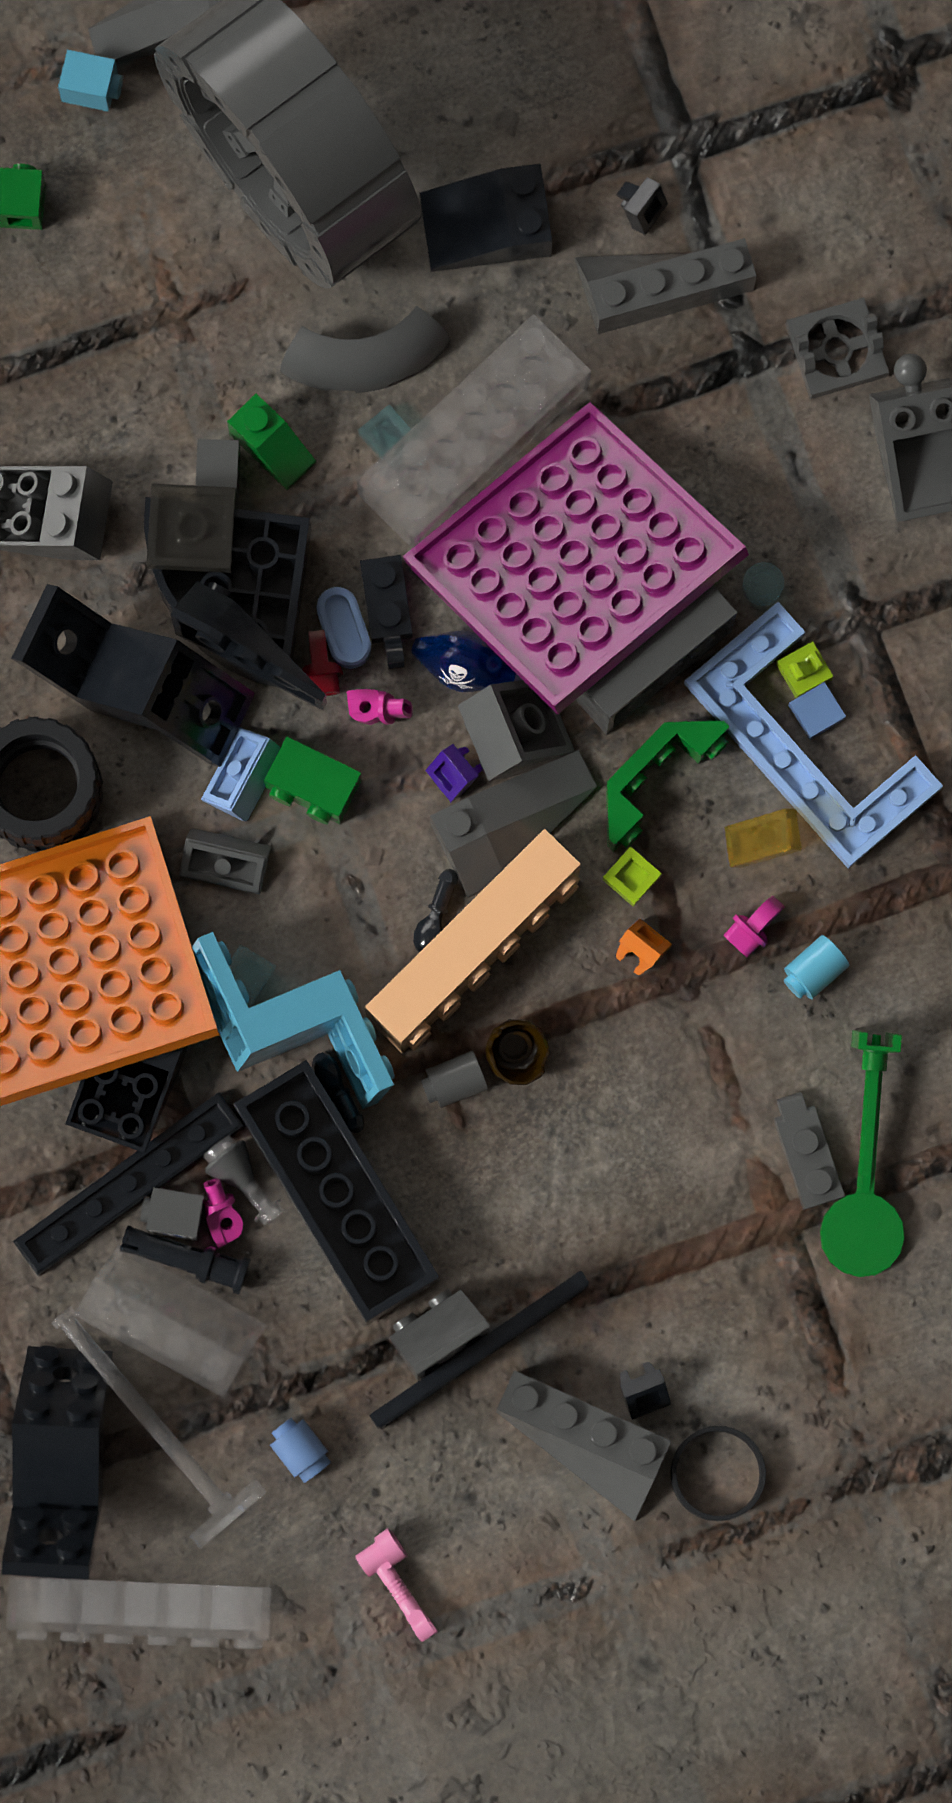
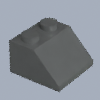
(513, 729)

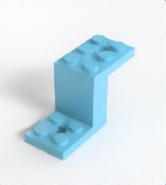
(293, 1020)

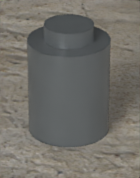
(454, 1080)

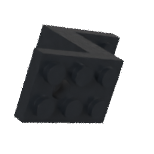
(133, 675)
(56, 1465)

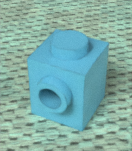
(89, 81)

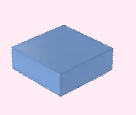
(817, 711)

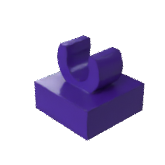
(453, 772)

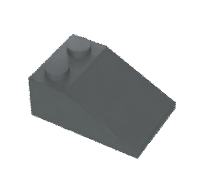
(439, 1333)

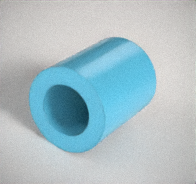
(815, 968)

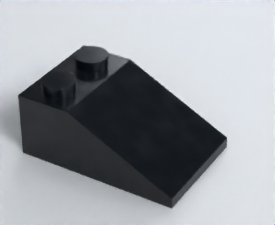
(487, 219)

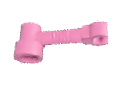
(381, 1558)

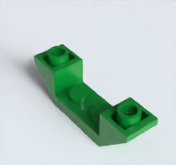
(694, 737)

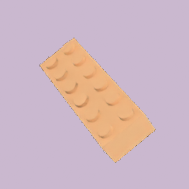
(473, 942)

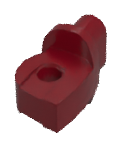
(321, 671)

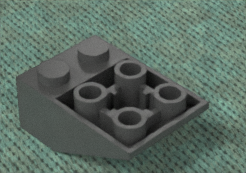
(53, 511)

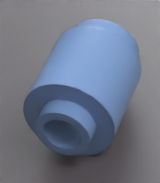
(299, 1449)

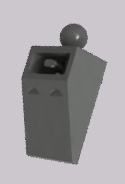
(918, 450)

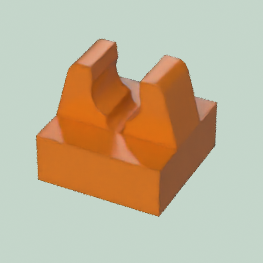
(644, 943)

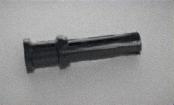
(205, 1264)

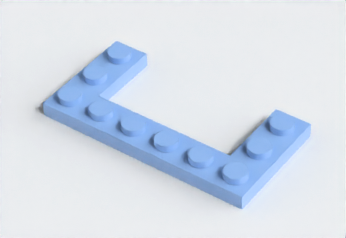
(723, 693)

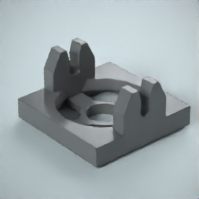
(856, 313)

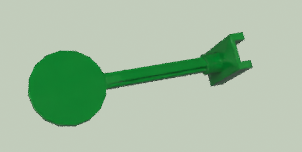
(863, 1230)

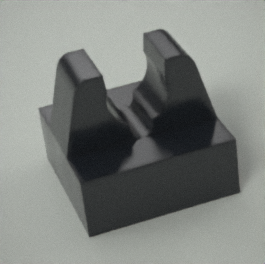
(642, 203)
(645, 1392)

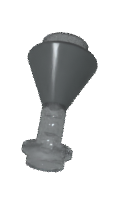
(232, 1166)

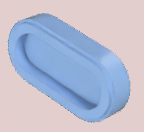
(343, 627)

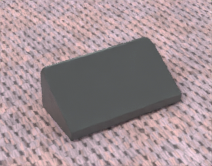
(224, 861)

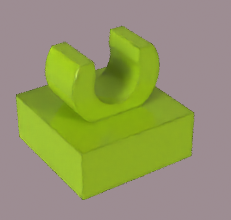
(804, 669)
(632, 876)

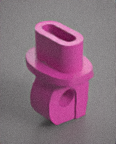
(383, 706)
(747, 932)
(220, 1207)

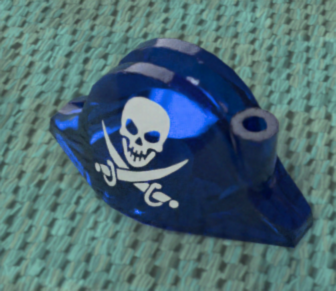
(461, 661)

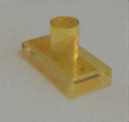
(763, 838)

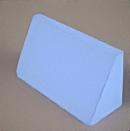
(241, 777)

